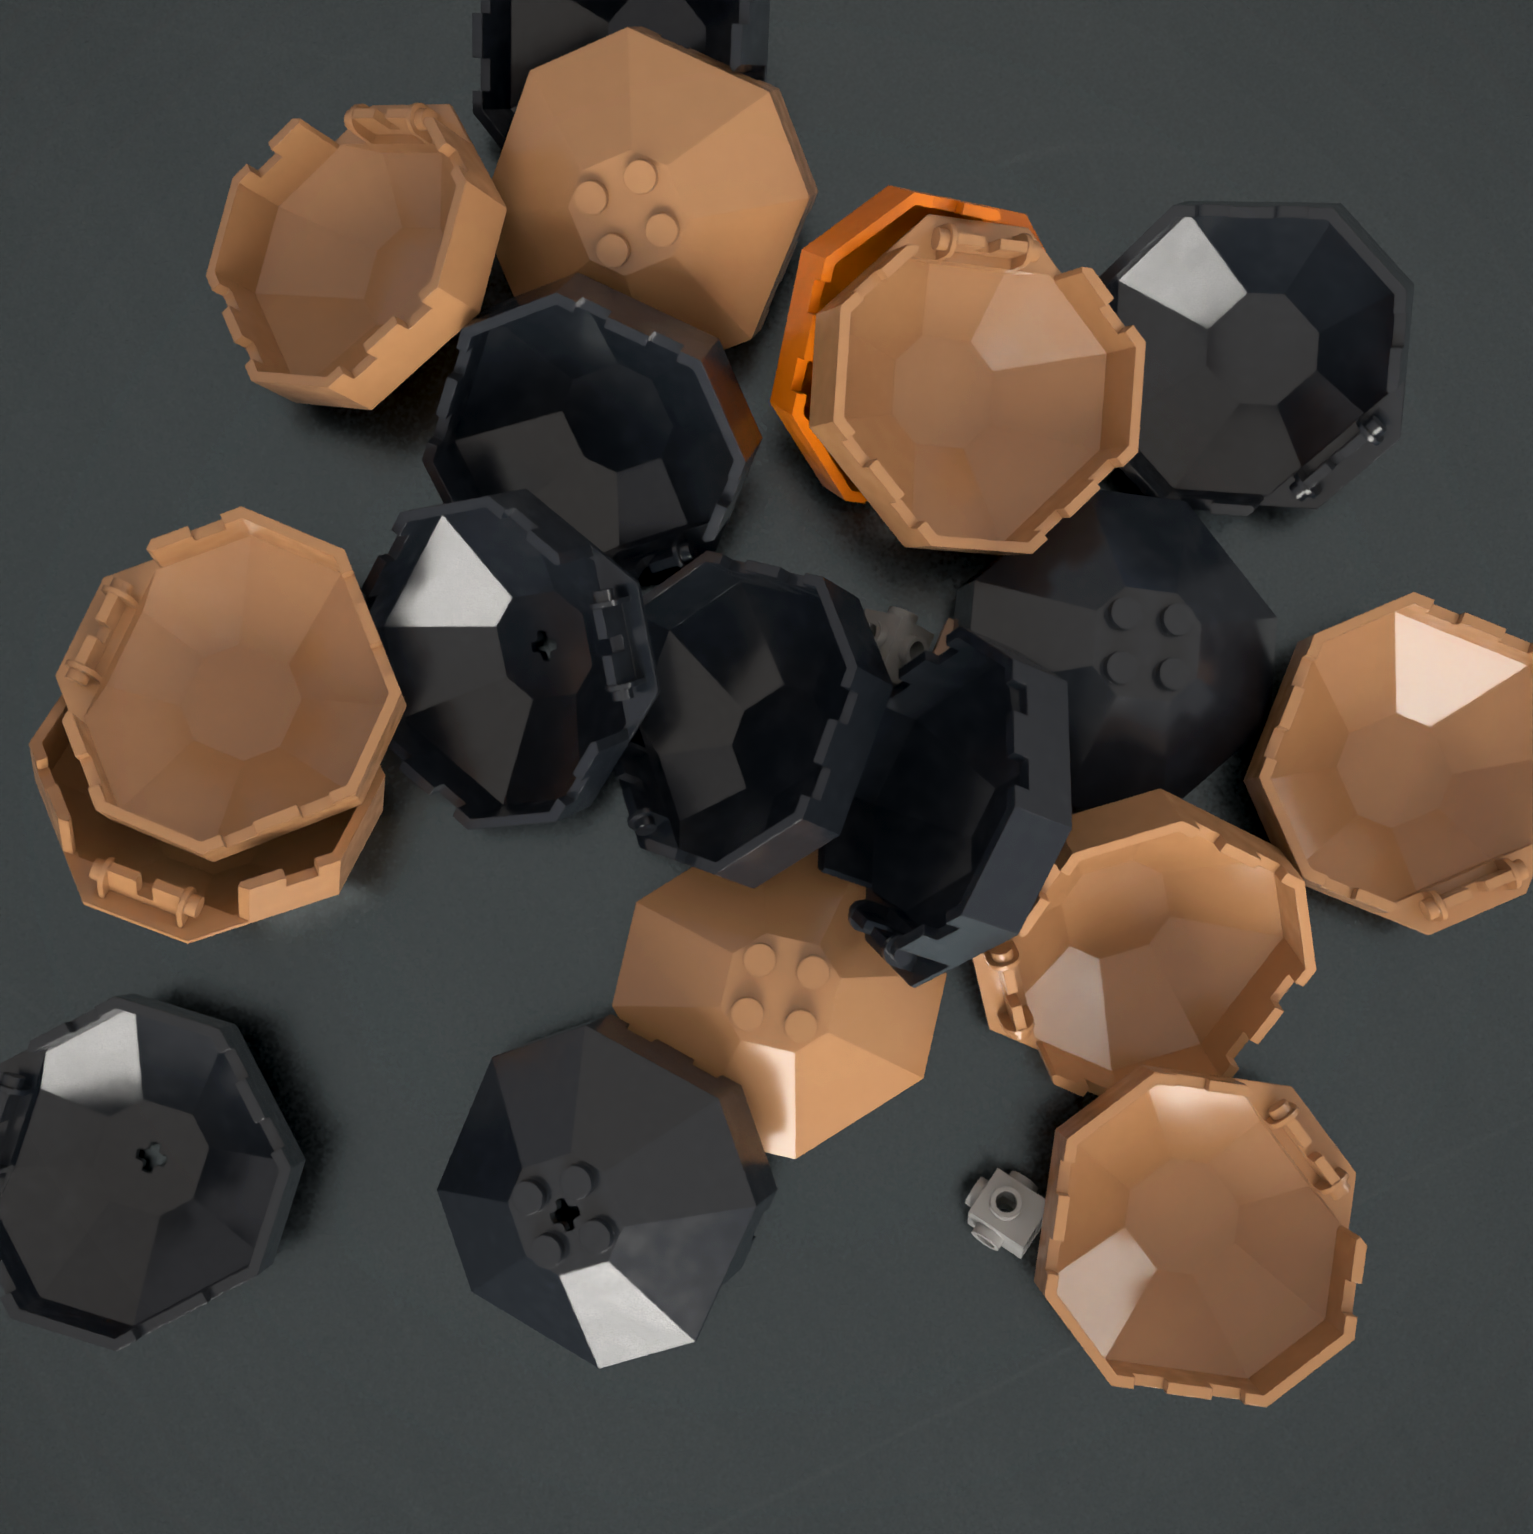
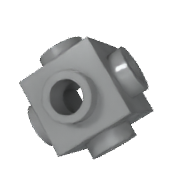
(898, 638)
(1011, 1229)

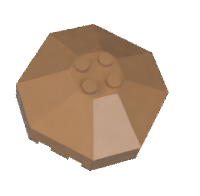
(654, 182)
(356, 252)
(975, 387)
(229, 687)
(1404, 764)
(174, 889)
(1151, 946)
(777, 998)
(1201, 1236)

